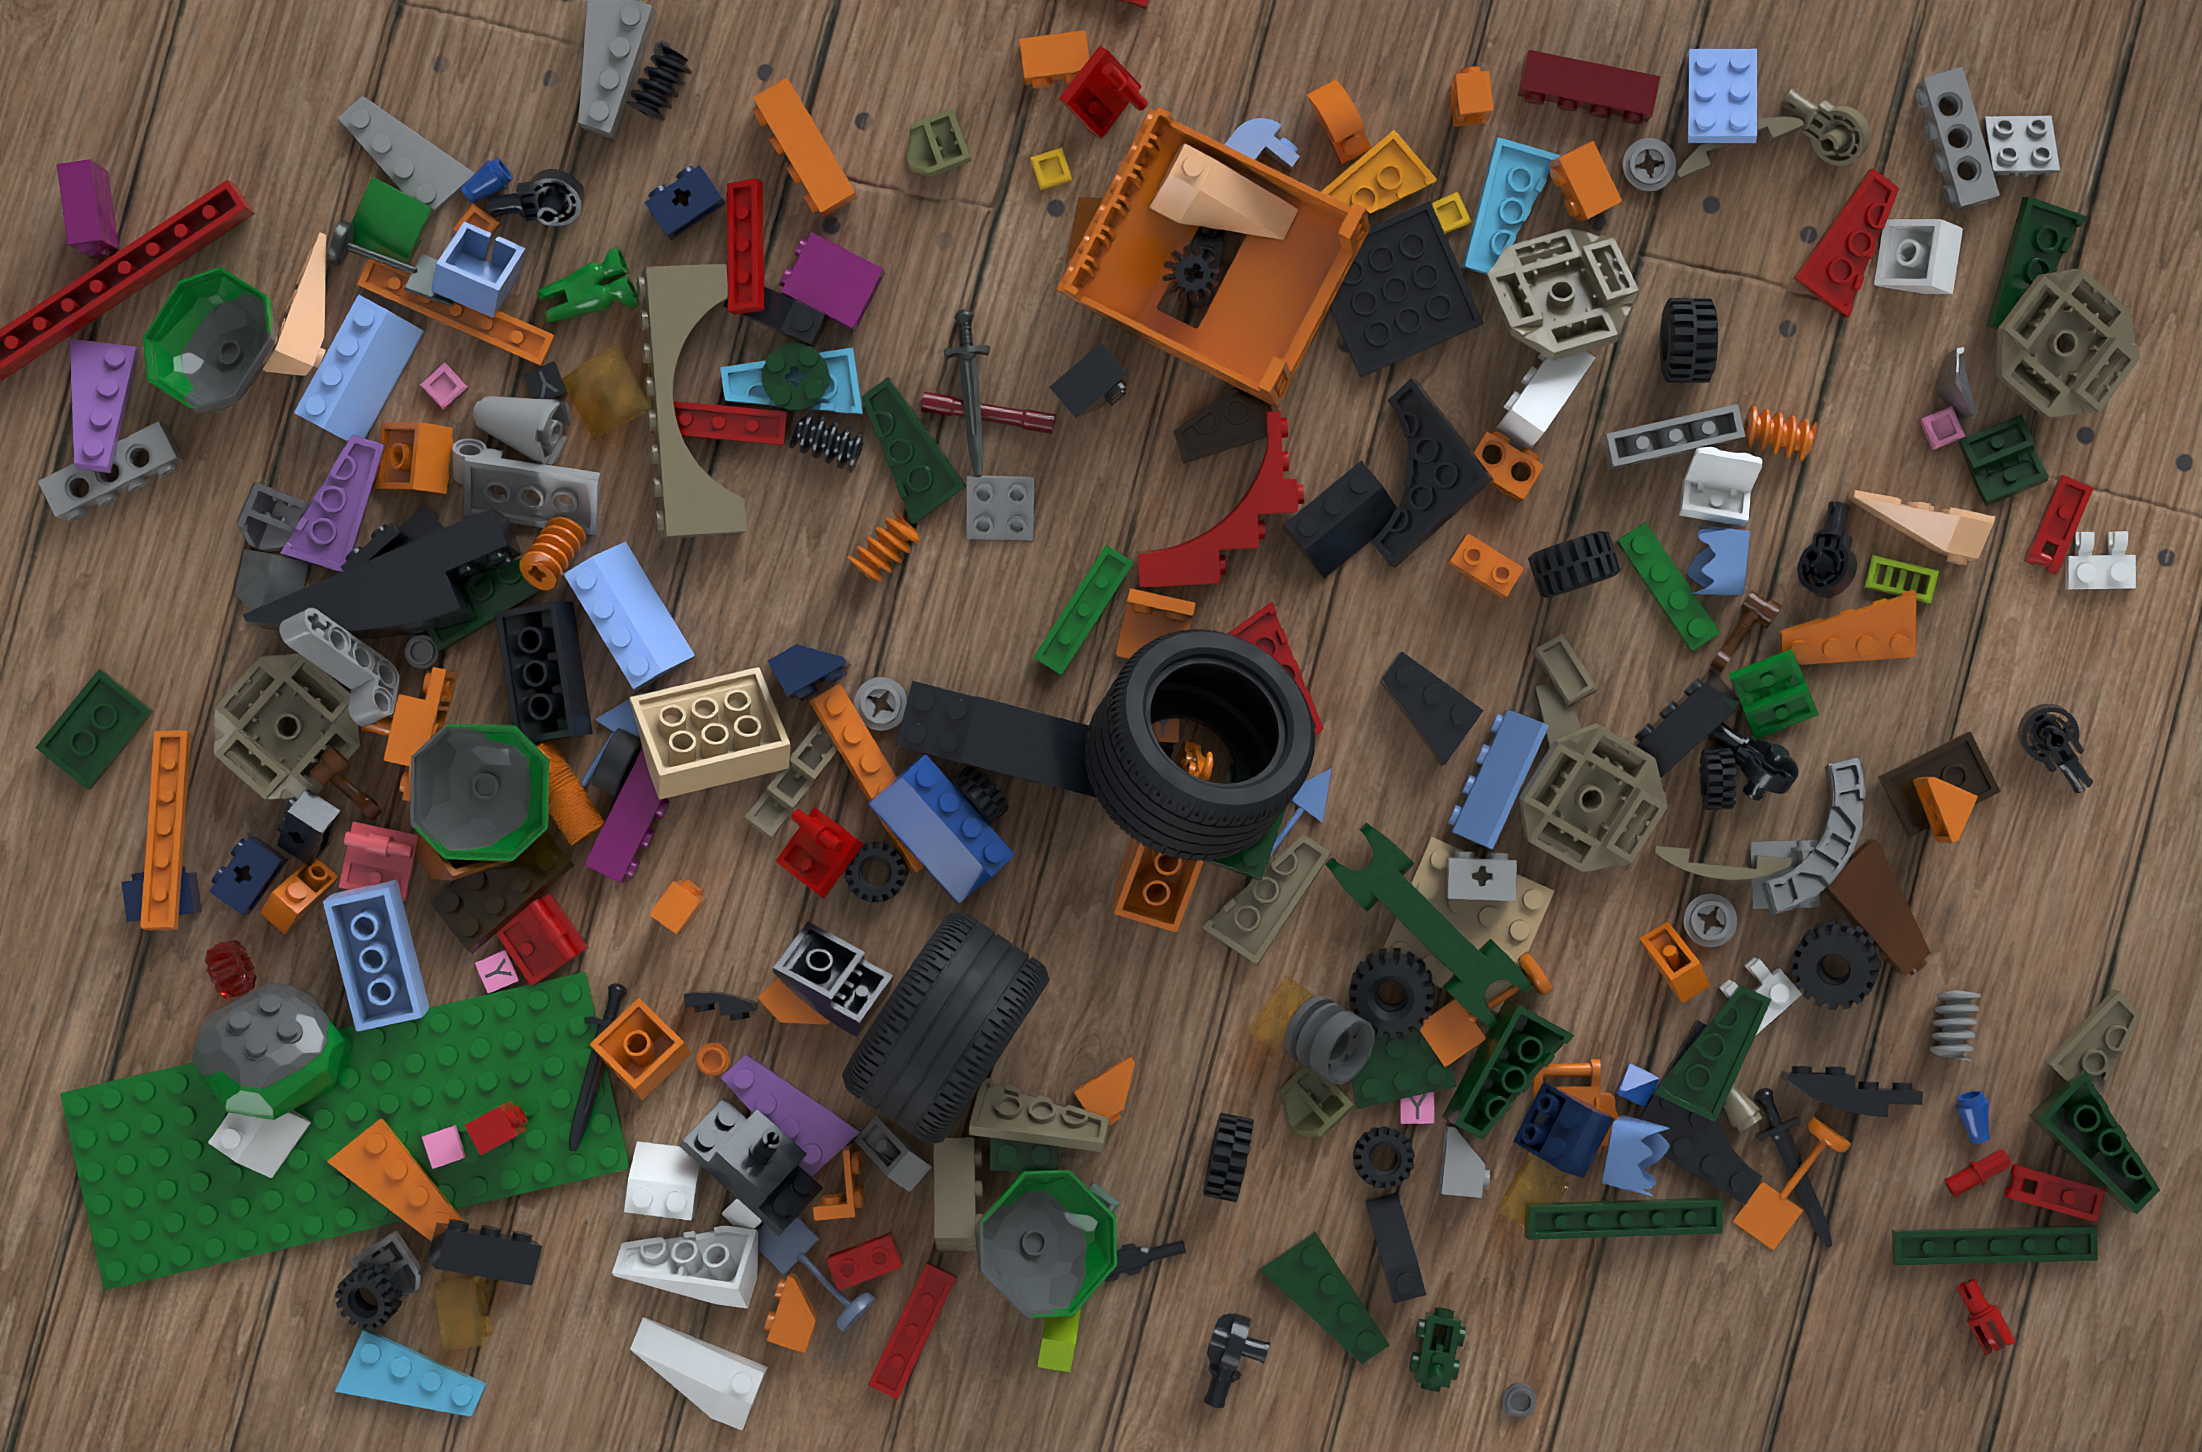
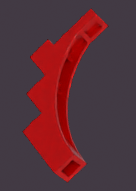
(1199, 558)

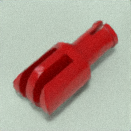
(1985, 1319)

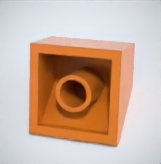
(415, 457)
(640, 1048)

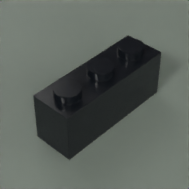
(484, 1252)

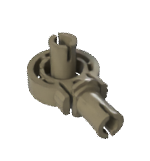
(1830, 128)

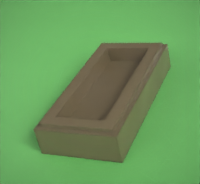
(1564, 670)

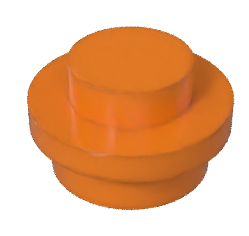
(713, 1059)

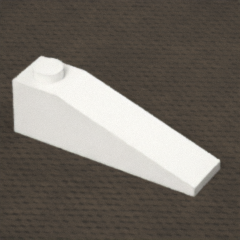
(703, 1266)
(706, 1374)

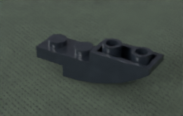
(1839, 1090)

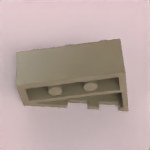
(956, 1194)

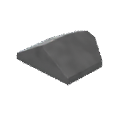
(1954, 385)
(270, 517)
(269, 577)
(395, 1257)

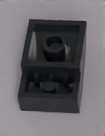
(833, 978)

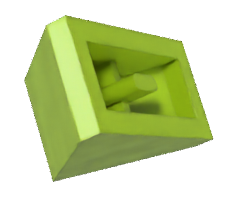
(1059, 1342)

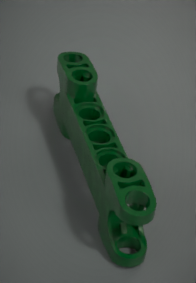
(1385, 882)

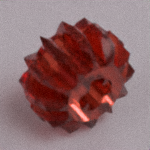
(230, 969)

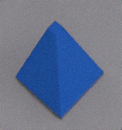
(1637, 1085)

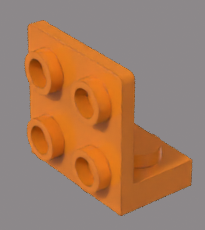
(1151, 617)
(834, 1204)

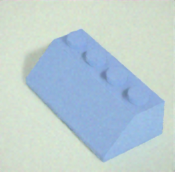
(359, 370)
(629, 615)

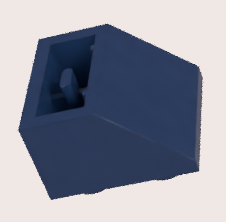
(803, 668)
(1563, 1130)

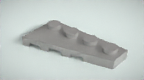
(406, 156)

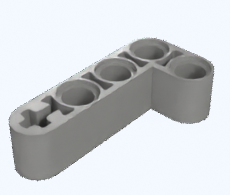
(348, 660)

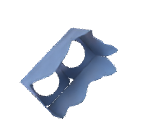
(1723, 564)
(1631, 1149)

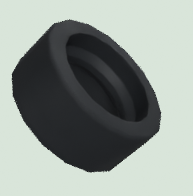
(616, 762)

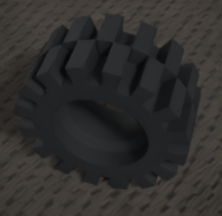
(1718, 779)
(981, 794)
(895, 879)
(1387, 1178)
(380, 1285)

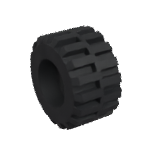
(1688, 340)
(1574, 564)

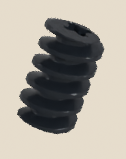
(659, 83)
(827, 441)

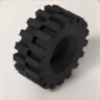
(1839, 940)
(1383, 1015)
(1228, 1157)

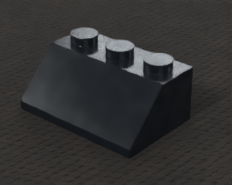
(1341, 519)

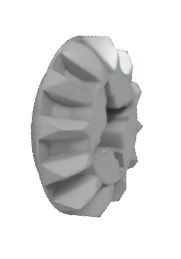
(1658, 152)
(876, 688)
(1724, 915)

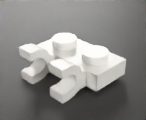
(2100, 571)
(1772, 985)

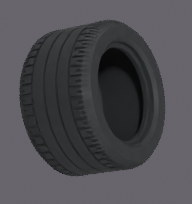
(1234, 694)
(944, 1027)

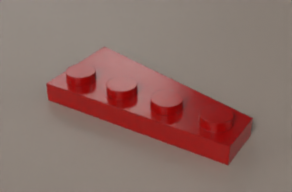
(1842, 254)

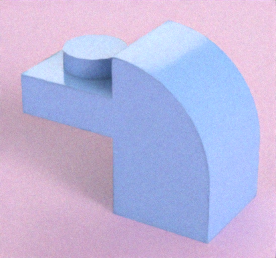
(1259, 137)

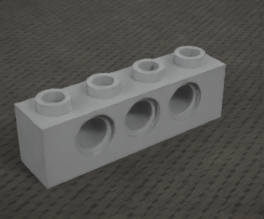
(1953, 89)
(1672, 437)
(62, 485)

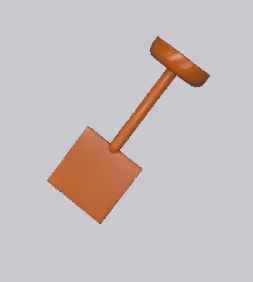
(1454, 1031)
(1770, 1213)

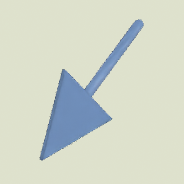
(618, 717)
(1310, 798)

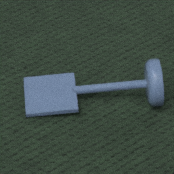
(790, 1248)

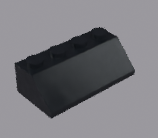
(544, 671)

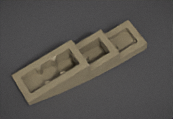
(793, 783)

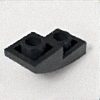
(730, 1004)

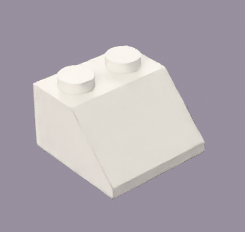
(1918, 255)
(259, 1141)
(663, 1182)

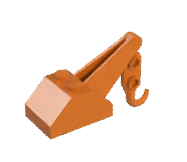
(1157, 886)

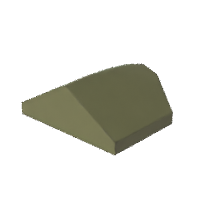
(936, 145)
(1313, 1103)

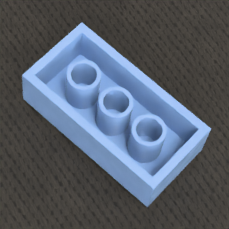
(376, 955)

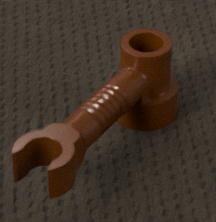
(1757, 610)
(331, 770)

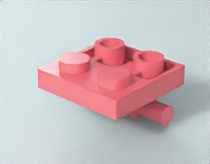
(378, 857)

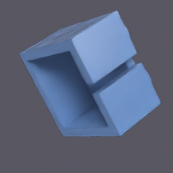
(472, 281)

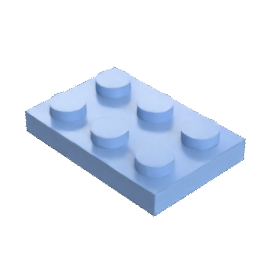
(1722, 96)

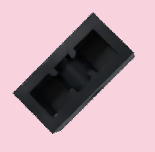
(307, 827)

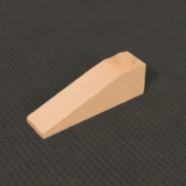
(1214, 196)
(303, 328)
(1949, 532)

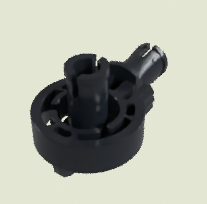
(543, 199)
(1829, 556)
(2054, 742)
(1759, 762)
(1225, 1348)

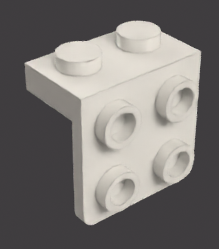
(1719, 486)

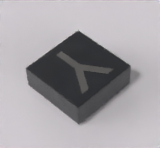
(545, 382)

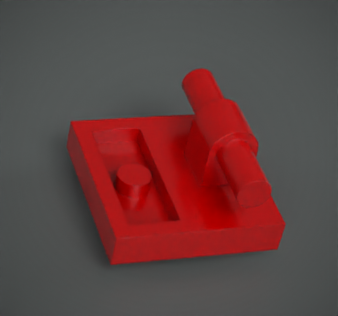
(1102, 92)
(818, 851)
(541, 939)

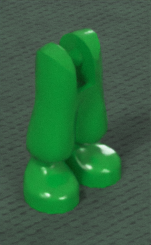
(585, 289)

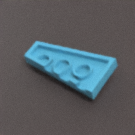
(1507, 194)
(744, 384)
(404, 1376)

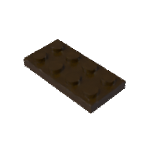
(488, 900)

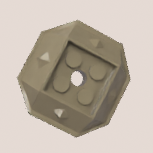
(1570, 265)
(2095, 348)
(252, 721)
(1618, 816)

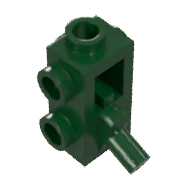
(1436, 1359)

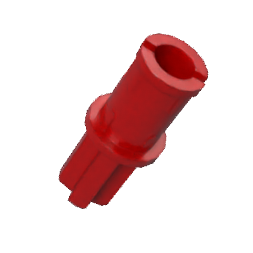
(1978, 1172)

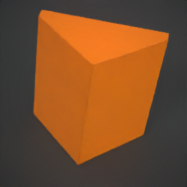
(1945, 807)

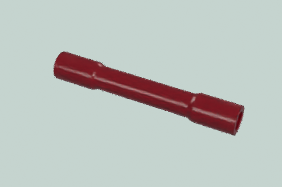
(1026, 419)

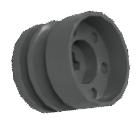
(1329, 1039)

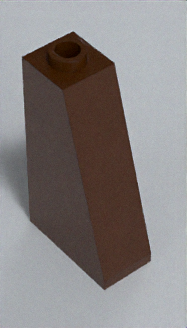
(1874, 901)

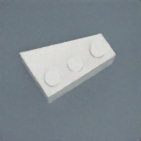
(1541, 398)

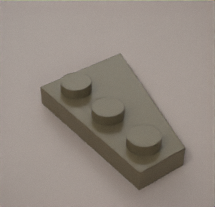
(2097, 1041)

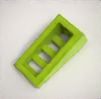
(1930, 587)

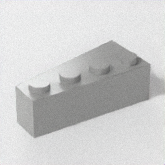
(611, 60)

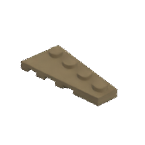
(1263, 907)
(1019, 1117)

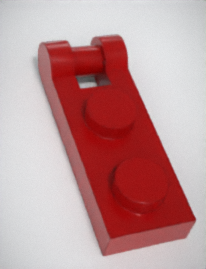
(2059, 523)
(2056, 1193)

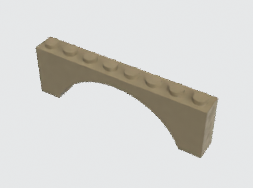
(687, 496)

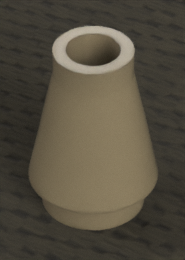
(1741, 1110)

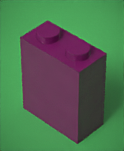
(87, 208)
(832, 281)

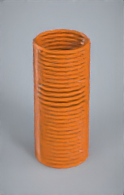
(568, 799)

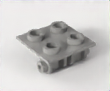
(2022, 145)
(1000, 507)
(1795, 850)

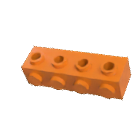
(804, 147)

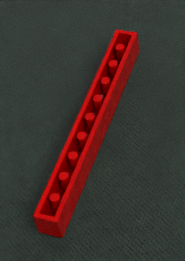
(121, 276)

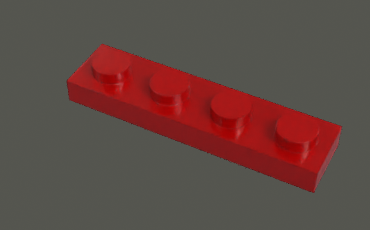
(745, 246)
(731, 423)
(912, 1330)

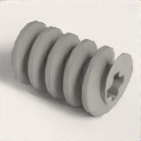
(1954, 1024)

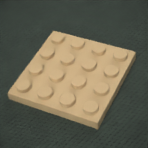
(1507, 923)

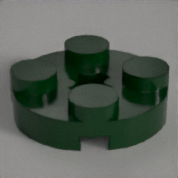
(807, 361)

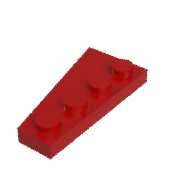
(1266, 633)

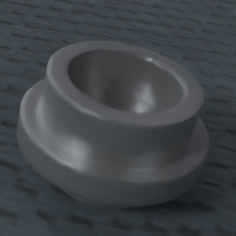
(421, 652)
(1519, 1400)

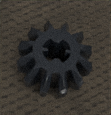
(1195, 286)

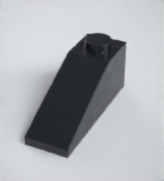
(789, 318)
(1395, 1248)

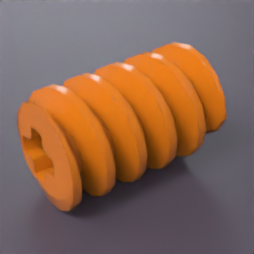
(1779, 433)
(885, 547)
(552, 552)

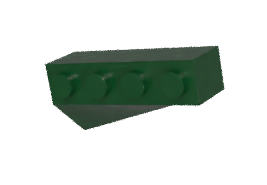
(1503, 1067)
(2090, 1135)

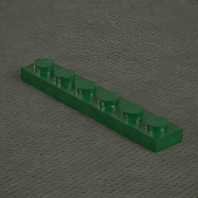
(1623, 1218)
(1995, 1245)

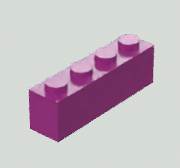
(628, 826)

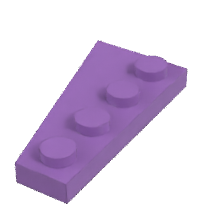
(99, 399)
(338, 508)
(796, 1114)

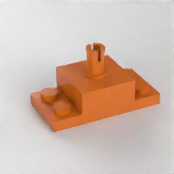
(416, 721)

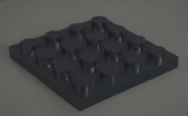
(1402, 292)

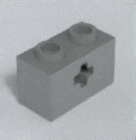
(1499, 886)

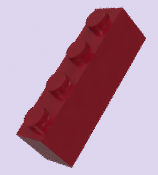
(1588, 86)

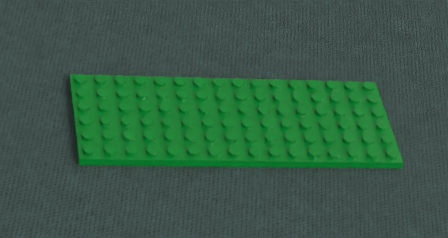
(177, 1204)

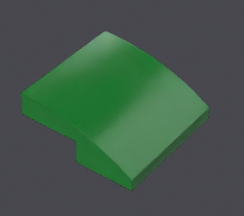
(389, 221)
(1773, 694)

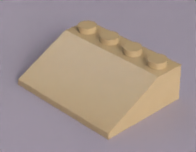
(710, 733)

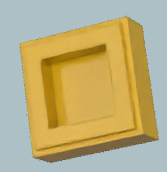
(1051, 169)
(1451, 213)

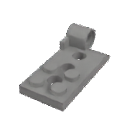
(483, 467)

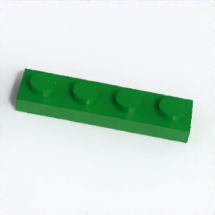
(1668, 586)
(1083, 610)

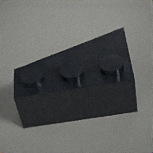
(1092, 383)
(1688, 721)

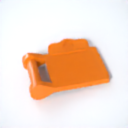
(1589, 1094)

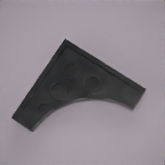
(1438, 478)
(1699, 1142)

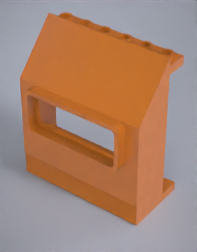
(1268, 296)

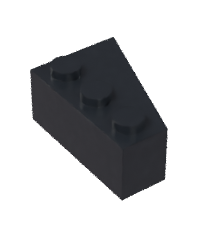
(1431, 705)

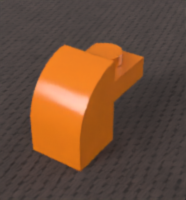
(1340, 120)

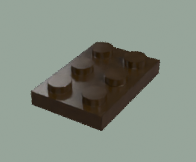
(1954, 762)

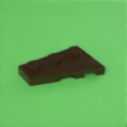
(1223, 425)

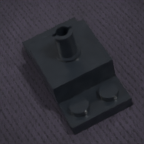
(753, 1163)

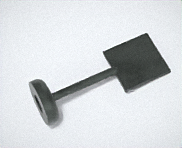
(421, 274)

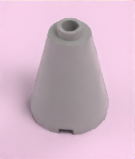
(526, 425)

